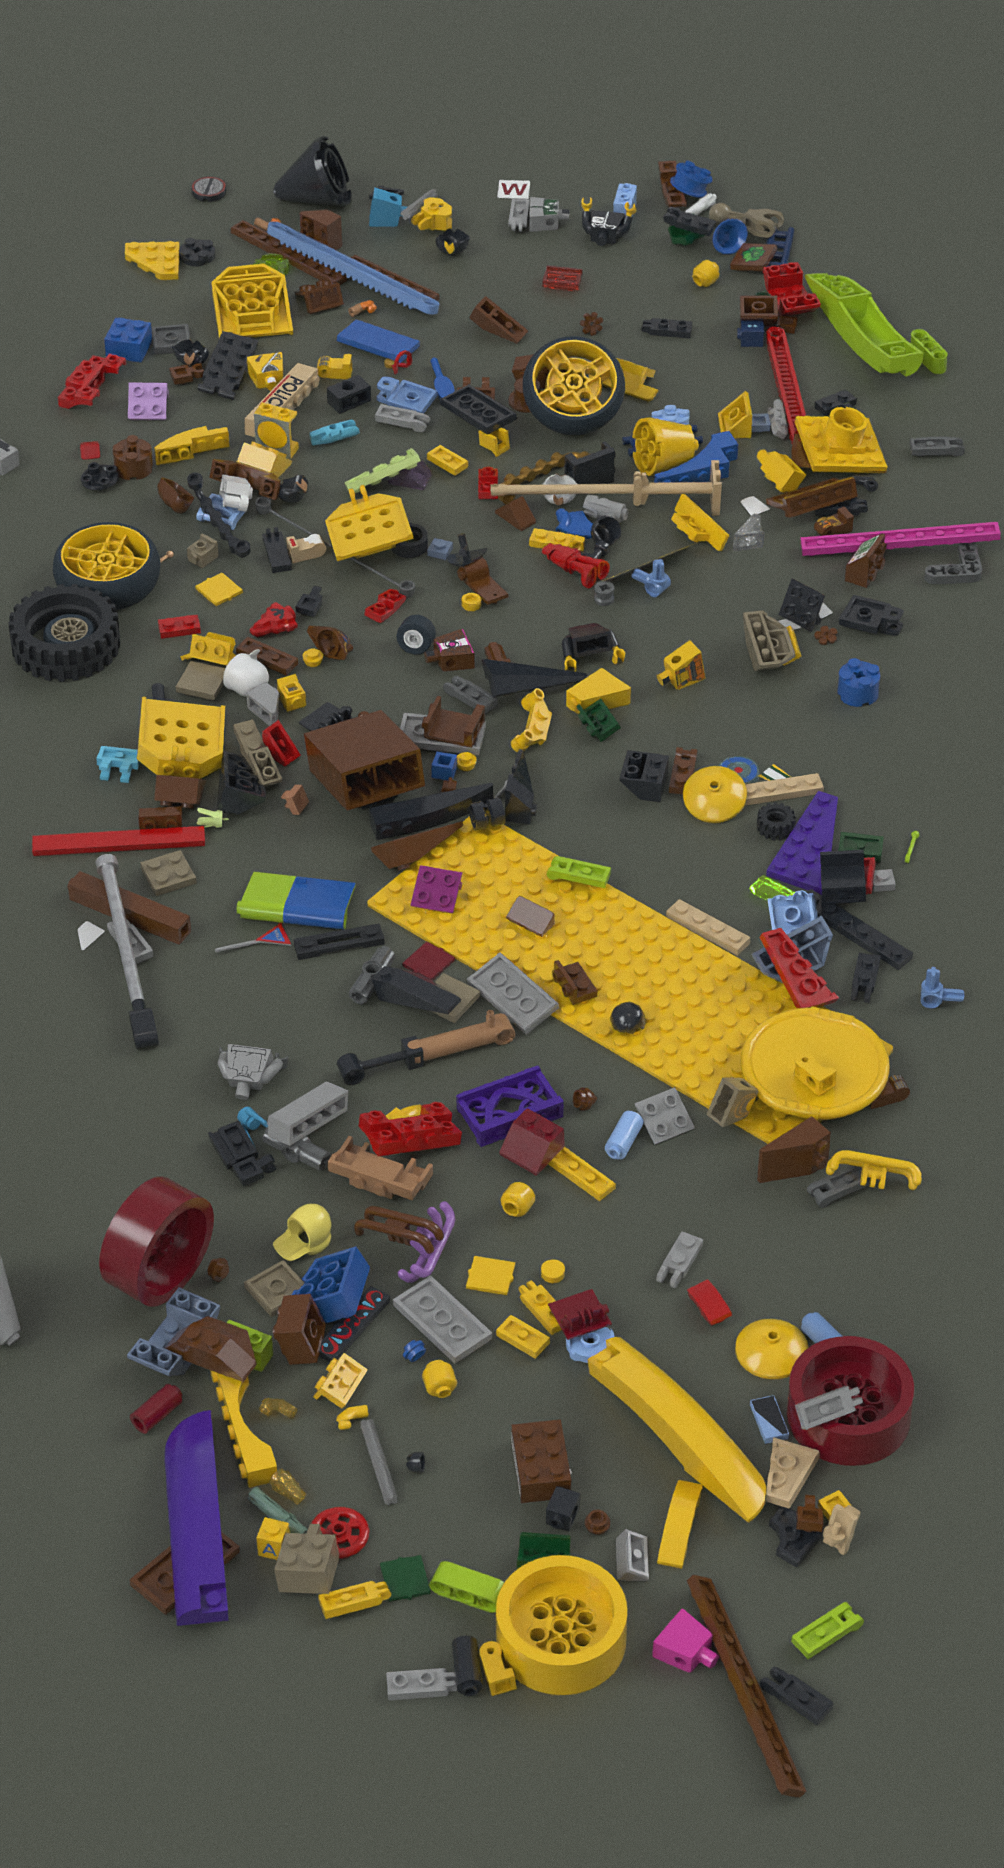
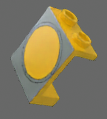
(274, 428)

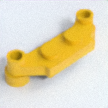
(537, 722)

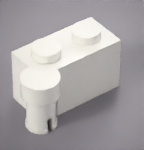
(235, 492)

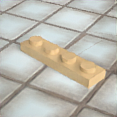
(783, 789)
(708, 927)

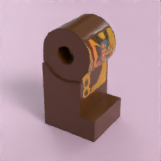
(836, 524)

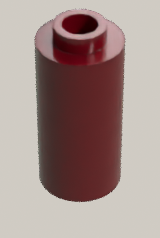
(156, 1408)

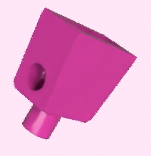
(685, 1644)

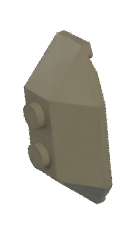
(766, 641)

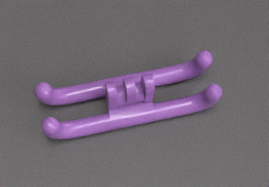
(427, 1262)

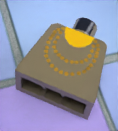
(732, 1101)

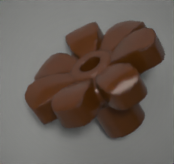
(591, 328)

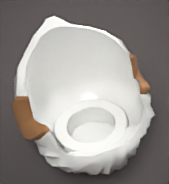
(559, 499)

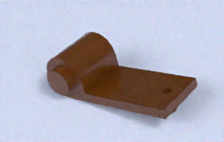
(477, 577)

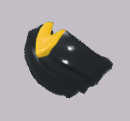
(452, 241)

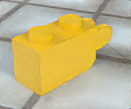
(780, 470)

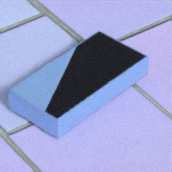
(769, 1419)

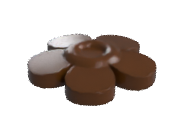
(826, 635)

